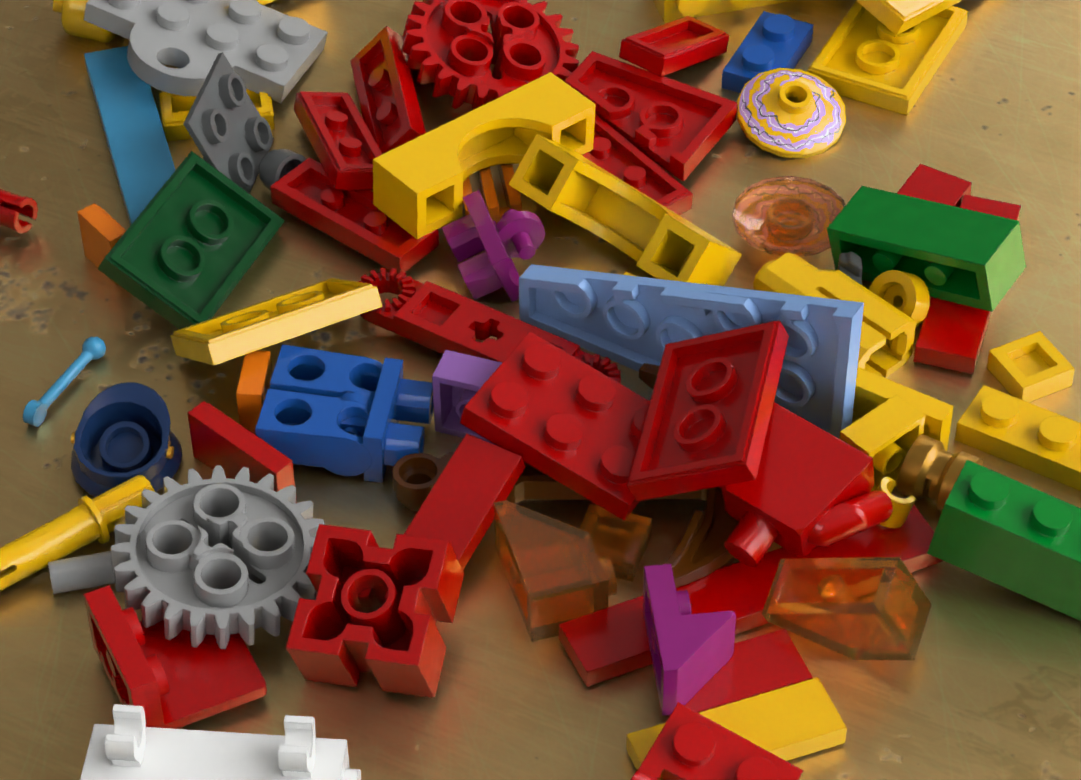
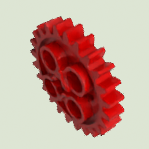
(456, 51)

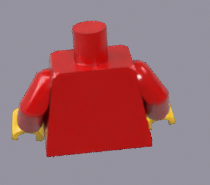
(807, 493)

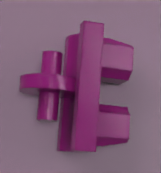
(512, 237)

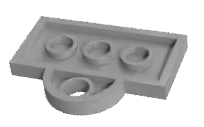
(259, 42)

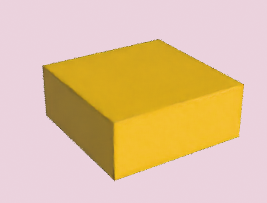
(1030, 367)

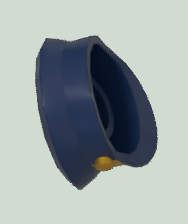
(122, 437)

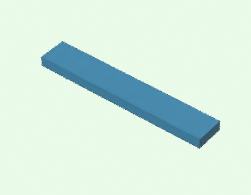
(130, 128)

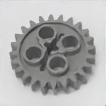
(216, 556)

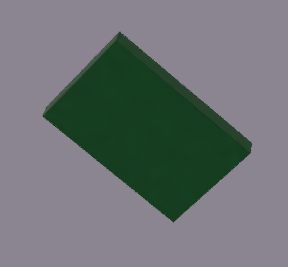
(191, 244)

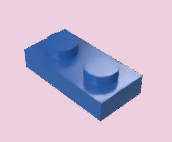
(769, 45)

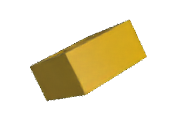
(886, 435)

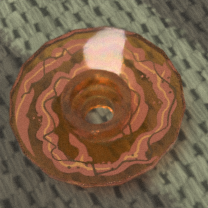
(787, 215)

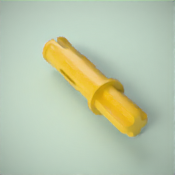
(71, 531)

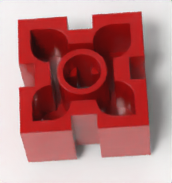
(376, 610)

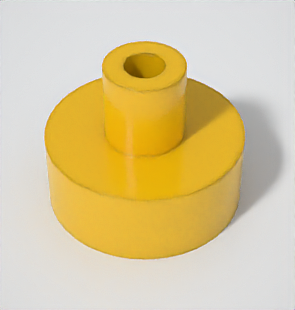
(904, 292)

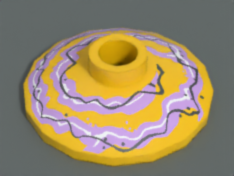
(791, 113)

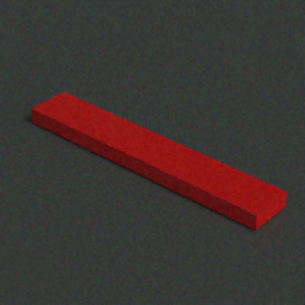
(617, 638)

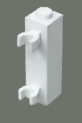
(152, 753)

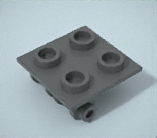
(229, 126)

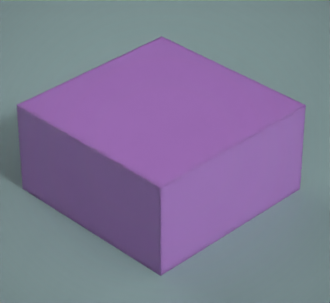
(454, 384)

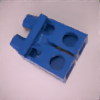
(343, 411)

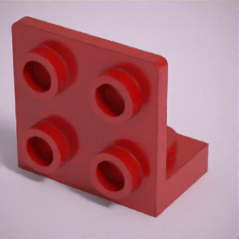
(169, 676)

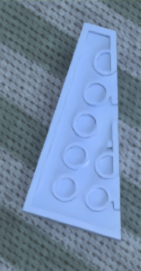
(637, 316)

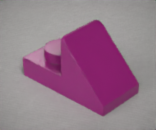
(682, 645)

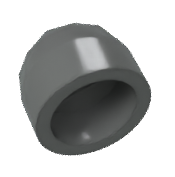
(277, 164)

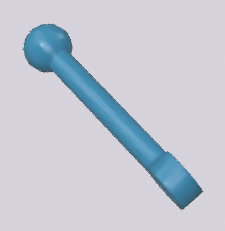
(36, 411)

